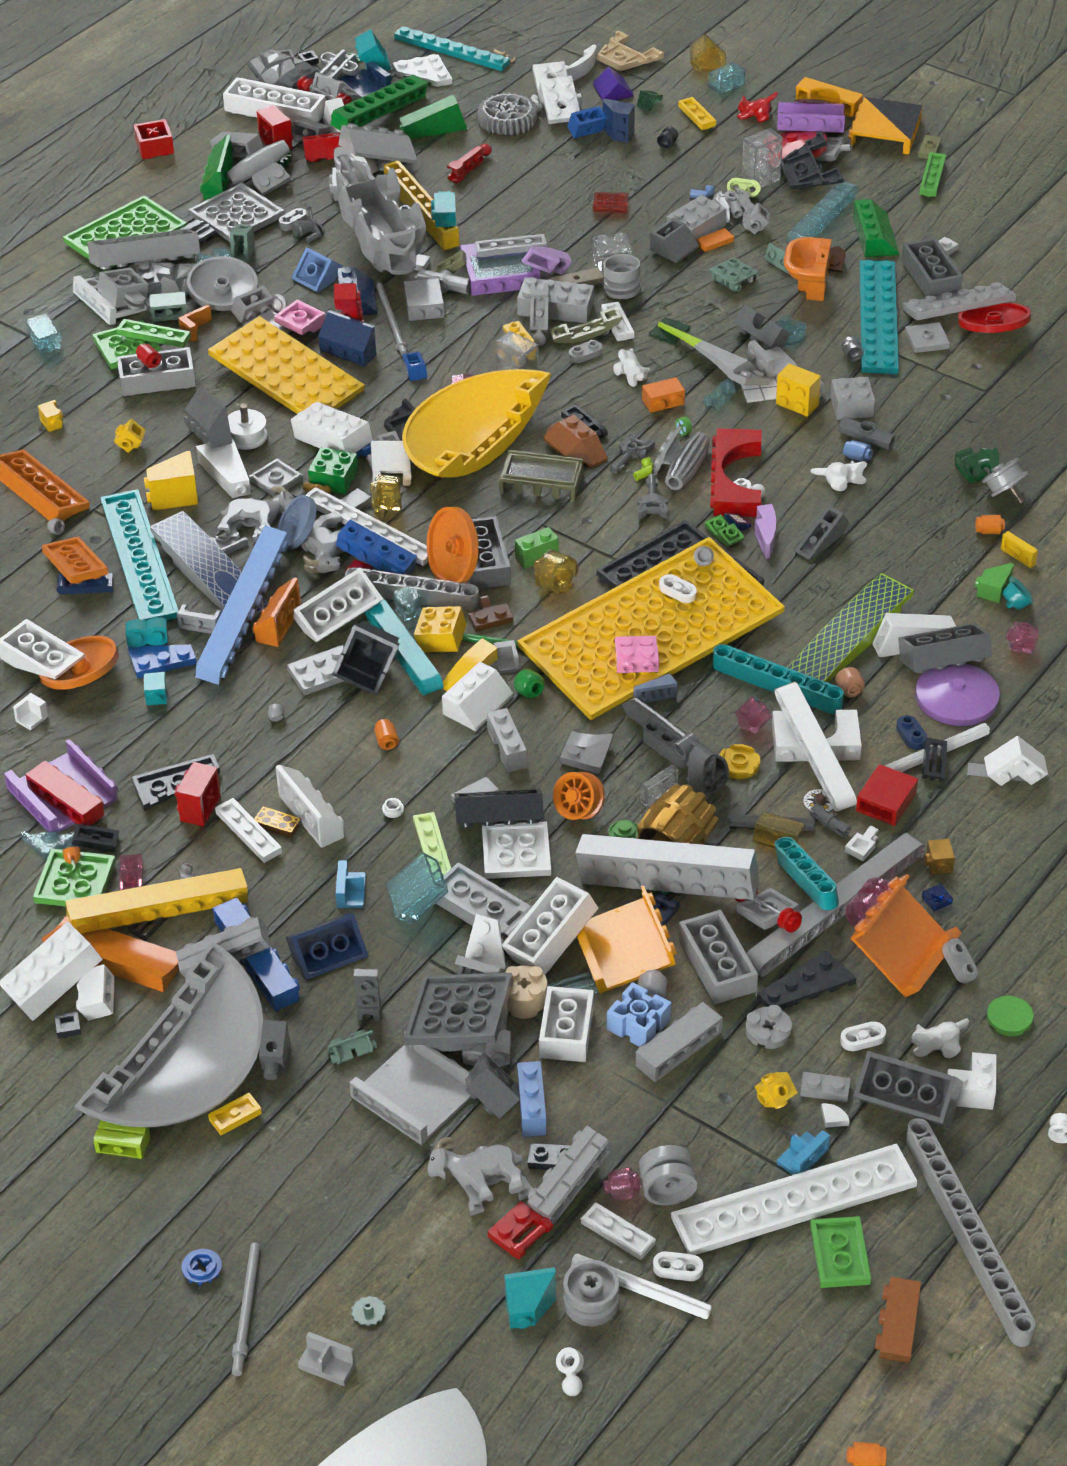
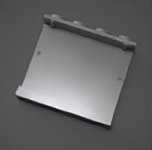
(414, 1090)

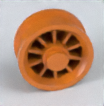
(578, 795)

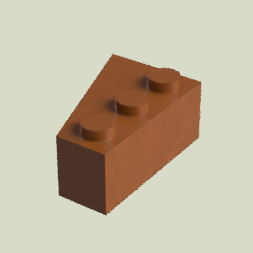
(898, 1319)

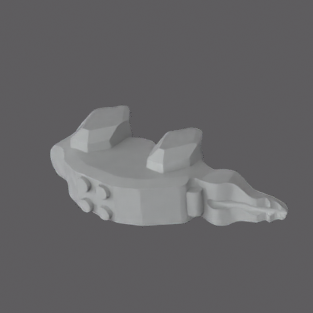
(370, 205)

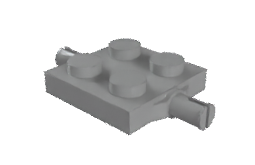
(835, 146)

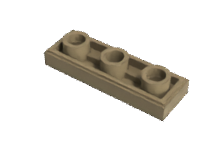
(589, 277)

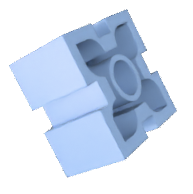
(638, 1015)

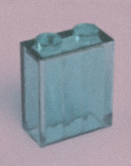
(416, 888)

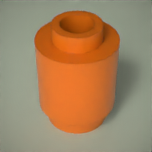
(989, 524)
(386, 734)
(866, 1454)

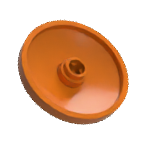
(452, 545)
(99, 658)

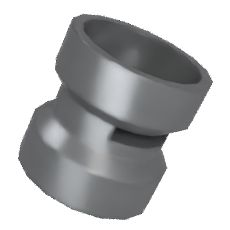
(852, 349)

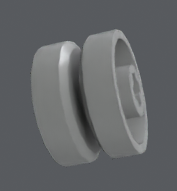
(667, 1175)
(591, 1292)

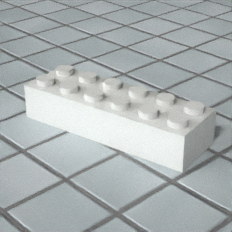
(249, 96)

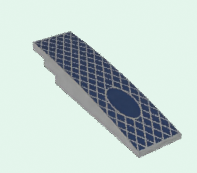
(199, 558)

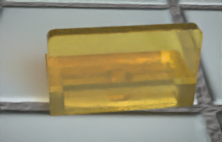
(772, 827)

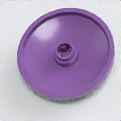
(957, 694)

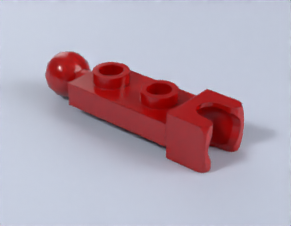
(468, 162)

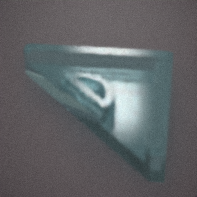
(46, 841)

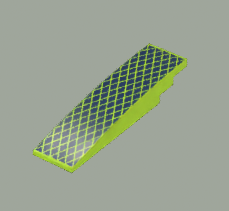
(852, 629)

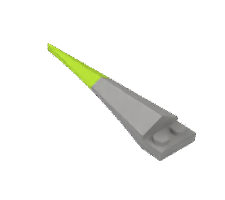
(733, 366)

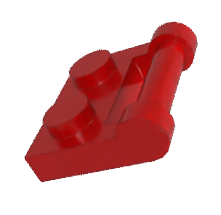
(515, 1225)

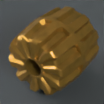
(679, 817)

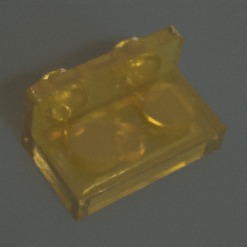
(386, 493)

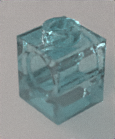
(407, 603)

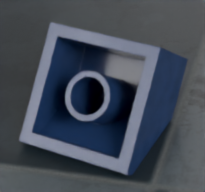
(620, 120)

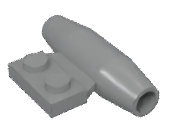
(262, 168)

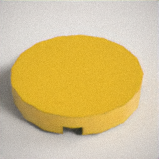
(741, 761)

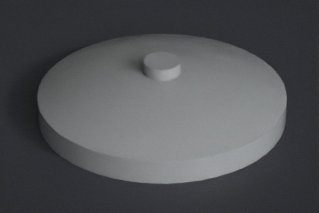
(219, 281)

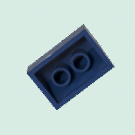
(364, 284)
(347, 338)
(327, 946)

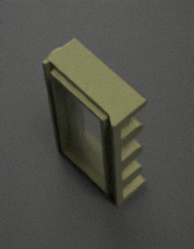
(542, 471)

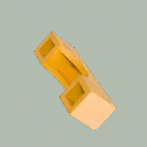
(818, 90)

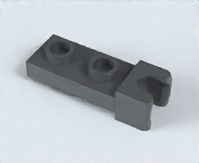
(367, 993)

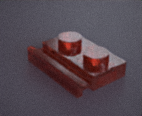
(610, 202)

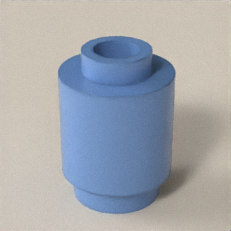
(857, 451)

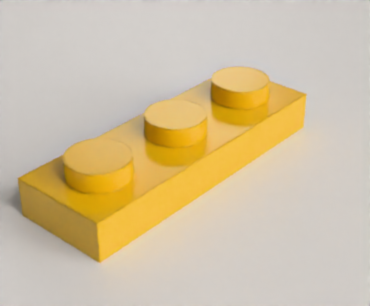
(697, 113)

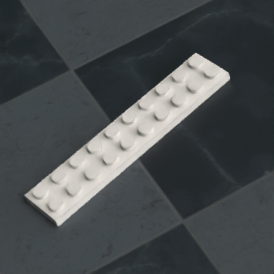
(793, 1199)

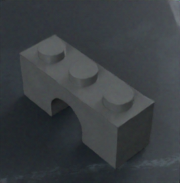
(751, 321)

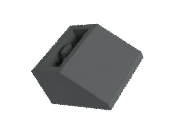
(673, 240)

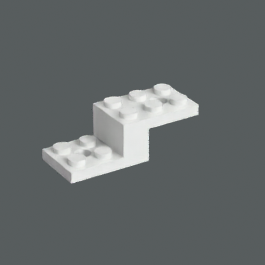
(555, 91)

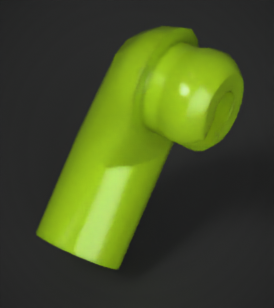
(646, 469)

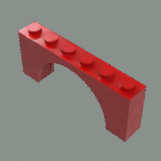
(725, 494)

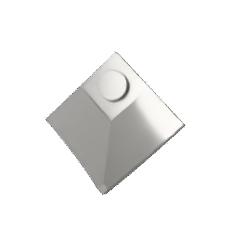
(586, 751)

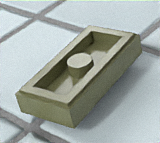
(929, 144)
(452, 263)

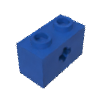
(587, 122)

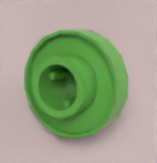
(623, 829)

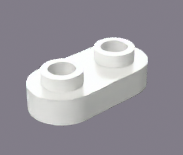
(677, 588)
(861, 1036)
(678, 1266)

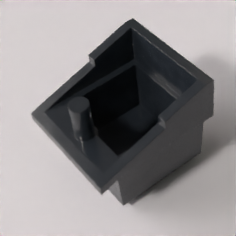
(366, 657)

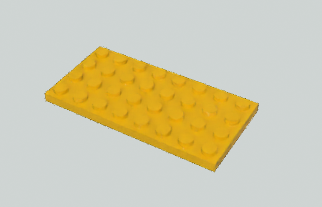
(284, 367)

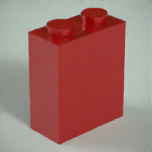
(886, 795)

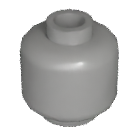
(654, 982)

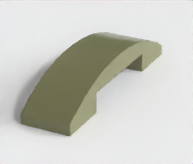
(587, 330)

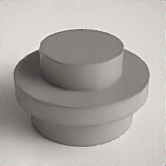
(703, 555)

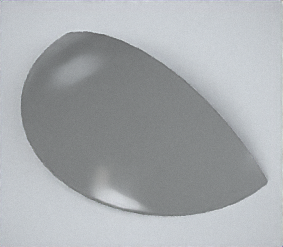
(191, 1053)

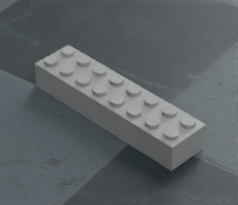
(668, 866)

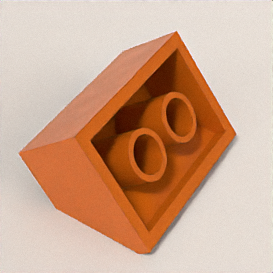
(278, 614)

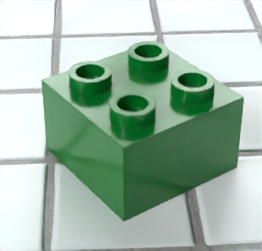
(334, 469)

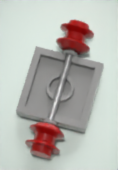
(325, 86)
(771, 909)

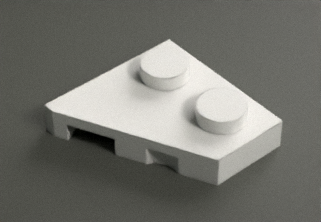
(486, 942)

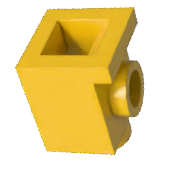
(50, 416)

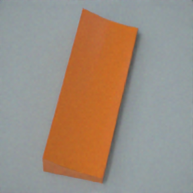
(40, 486)
(131, 957)

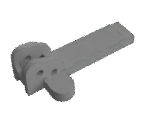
(339, 64)

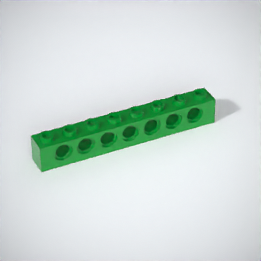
(380, 102)

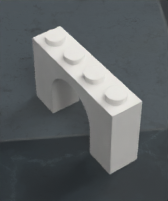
(844, 743)

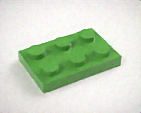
(840, 1252)

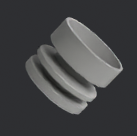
(622, 276)

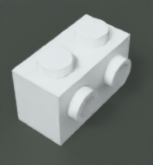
(96, 993)

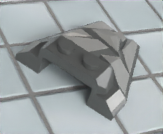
(280, 69)
(163, 278)

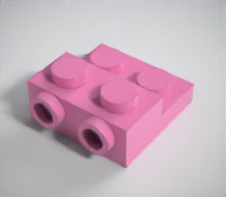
(300, 317)
(636, 654)

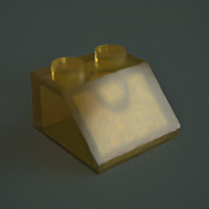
(706, 55)

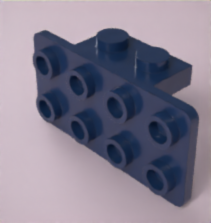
(368, 81)

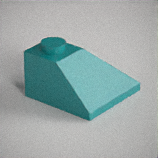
(529, 1296)

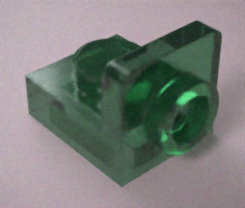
(647, 99)

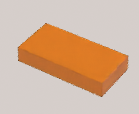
(715, 240)

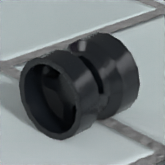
(667, 137)

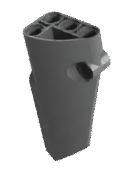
(706, 768)

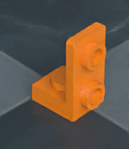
(192, 320)

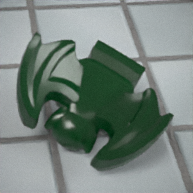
(972, 464)

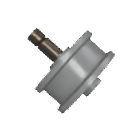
(1005, 478)

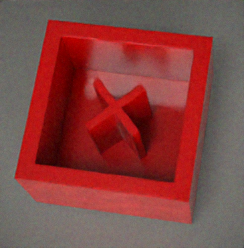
(274, 126)
(153, 139)
(198, 794)

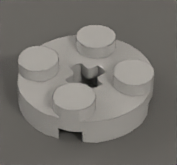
(768, 1016)

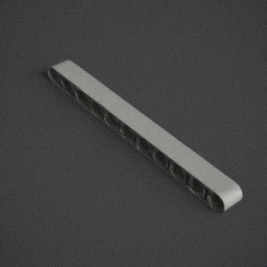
(884, 865)
(970, 1233)

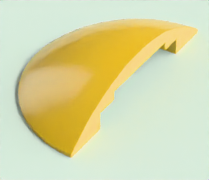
(472, 421)

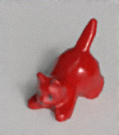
(758, 108)

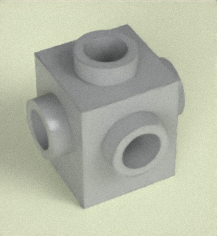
(756, 218)

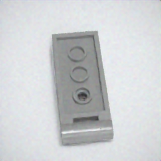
(474, 895)

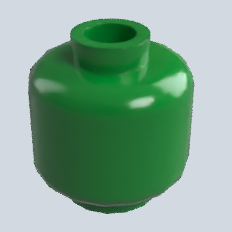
(529, 683)

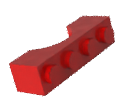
(348, 300)

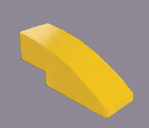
(480, 652)

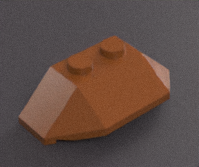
(576, 440)

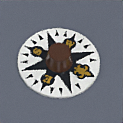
(817, 796)

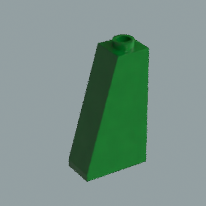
(434, 119)

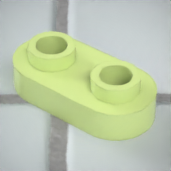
(745, 184)

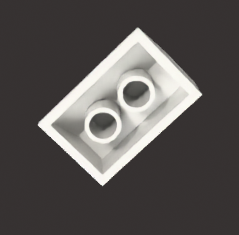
(476, 695)

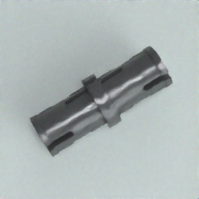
(830, 820)

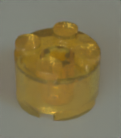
(555, 572)

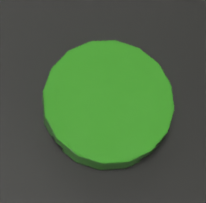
(1010, 1015)

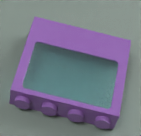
(496, 272)

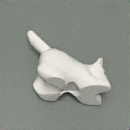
(630, 367)
(840, 474)
(941, 1037)

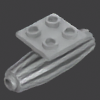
(683, 459)

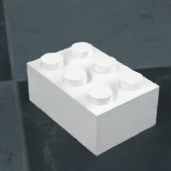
(566, 1024)

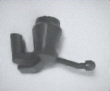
(303, 227)

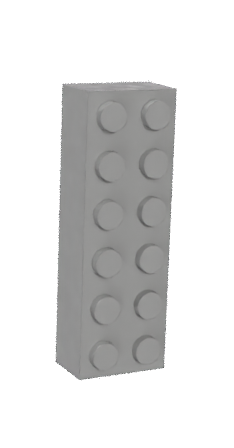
(143, 248)

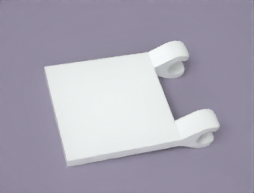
(390, 458)

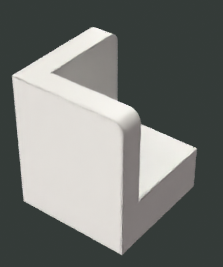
(30, 711)

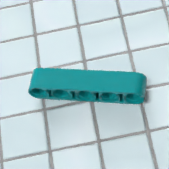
(807, 873)

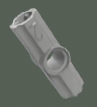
(447, 281)

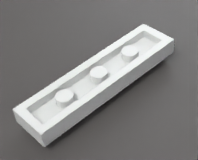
(248, 830)

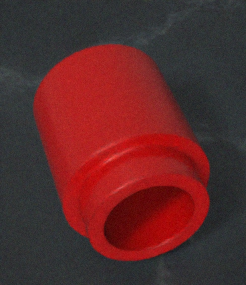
(148, 355)

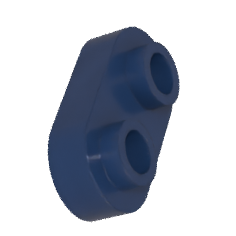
(911, 732)

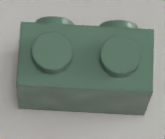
(167, 306)

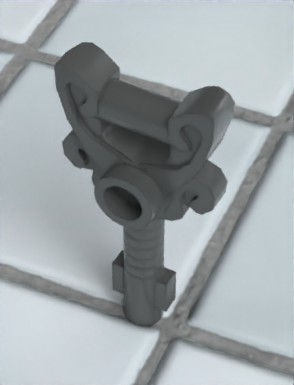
(631, 449)
(652, 502)

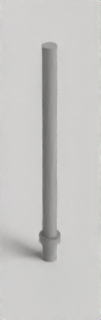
(401, 345)

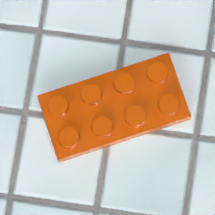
(75, 560)

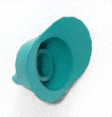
(1017, 594)

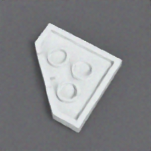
(427, 68)

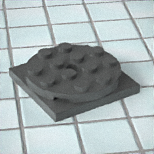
(459, 1010)

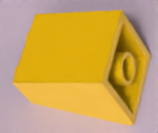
(171, 483)

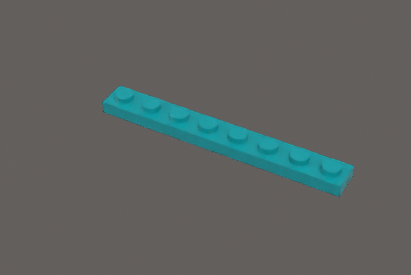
(452, 48)

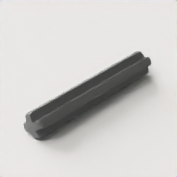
(749, 821)

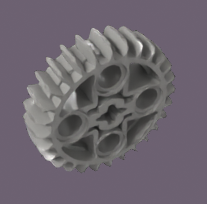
(507, 114)

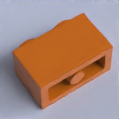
(663, 395)

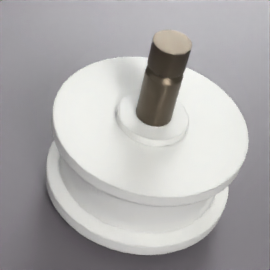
(247, 428)

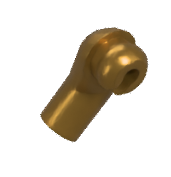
(307, 487)

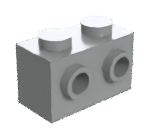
(252, 304)

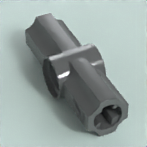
(867, 433)

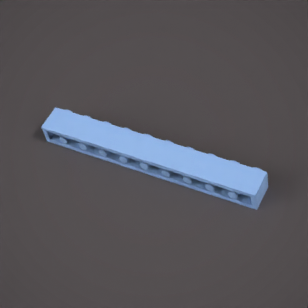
(241, 605)

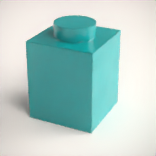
(155, 688)

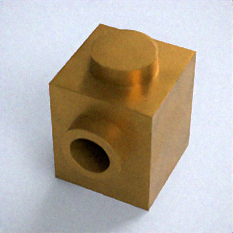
(939, 856)

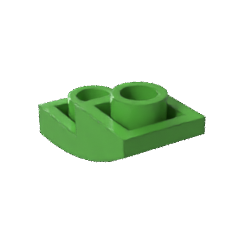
(723, 532)

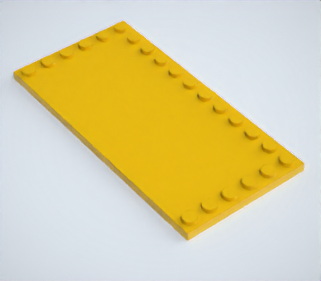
(580, 646)

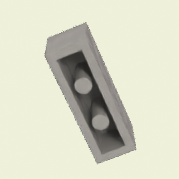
(242, 143)

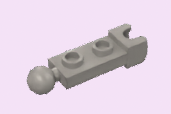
(539, 313)

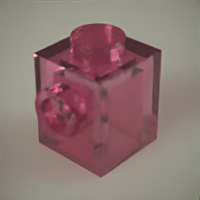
(753, 715)

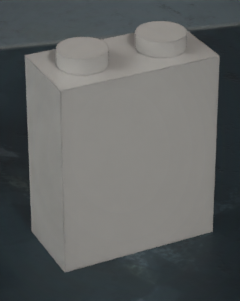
(423, 299)

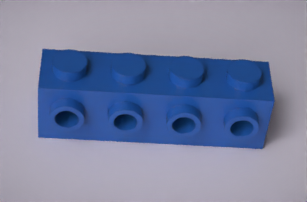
(375, 549)

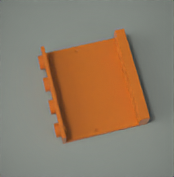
(902, 938)

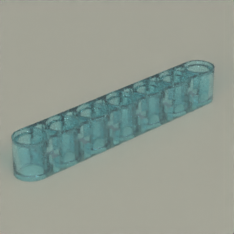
(824, 211)

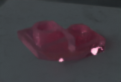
(131, 871)

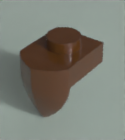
(837, 259)

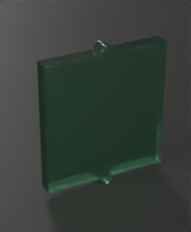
(666, 336)

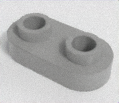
(585, 351)
(960, 961)

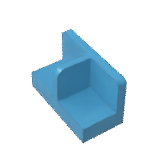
(349, 887)
(804, 1152)

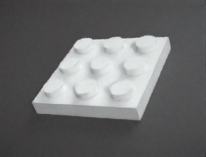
(516, 850)

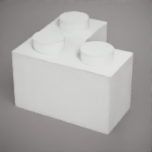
(1016, 759)
(979, 1082)

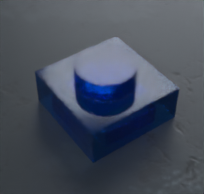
(937, 897)

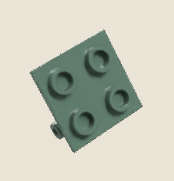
(732, 273)

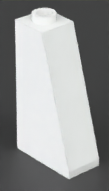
(225, 467)
(900, 625)

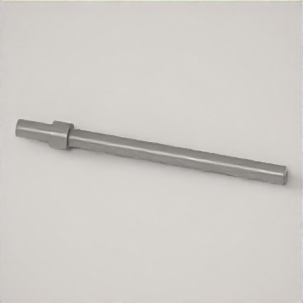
(240, 1348)

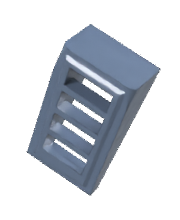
(661, 689)

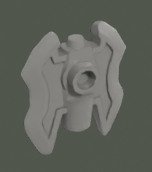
(734, 202)

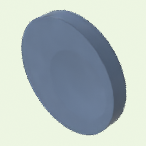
(298, 520)

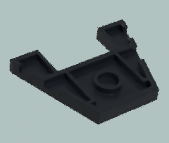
(802, 168)

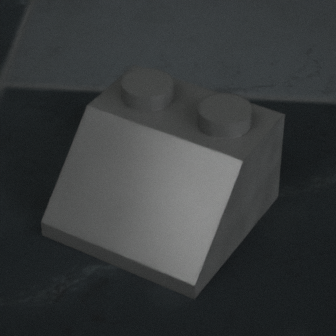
(492, 1086)

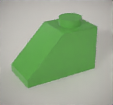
(994, 582)

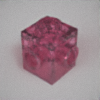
(1022, 637)

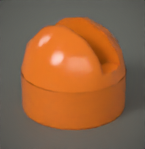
(71, 853)

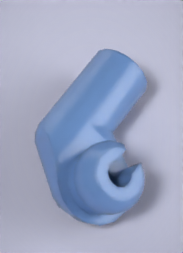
(707, 193)

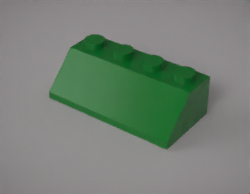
(219, 163)
(874, 229)

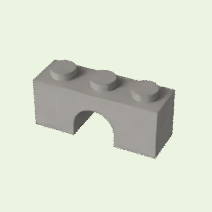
(504, 733)

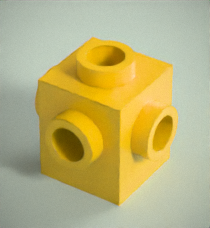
(129, 435)
(775, 1089)

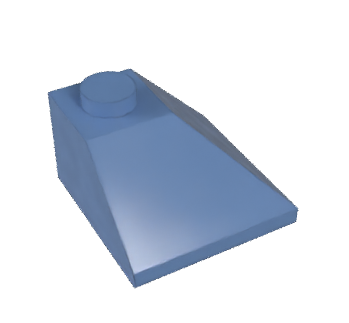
(315, 270)

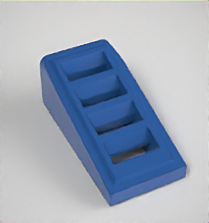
(414, 366)

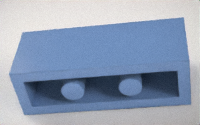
(531, 1099)

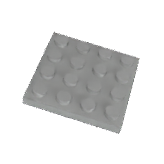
(236, 207)

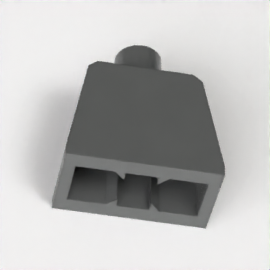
(274, 1048)

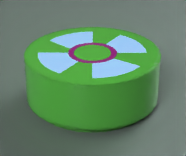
(686, 425)

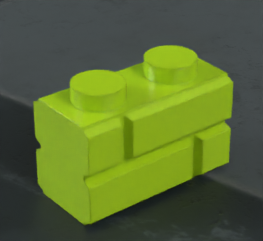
(121, 1140)

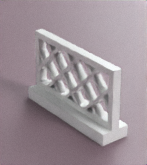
(97, 302)

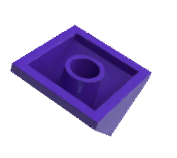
(612, 86)

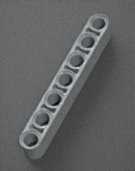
(432, 591)

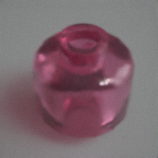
(622, 1184)

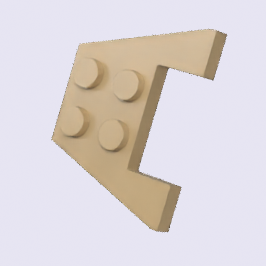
(623, 57)

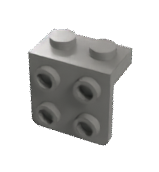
(768, 361)

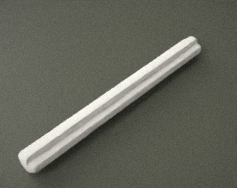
(952, 743)
(657, 1292)

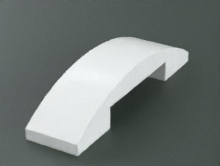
(582, 65)

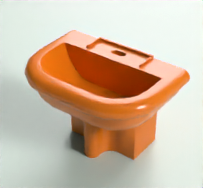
(809, 263)

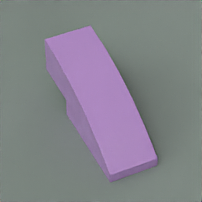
(547, 259)
(765, 529)

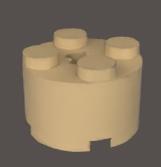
(527, 991)

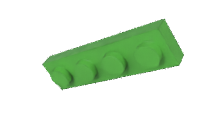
(932, 174)
(153, 333)

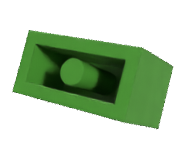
(534, 545)

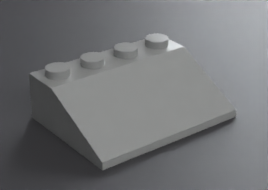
(377, 143)

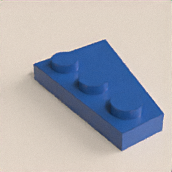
(160, 658)

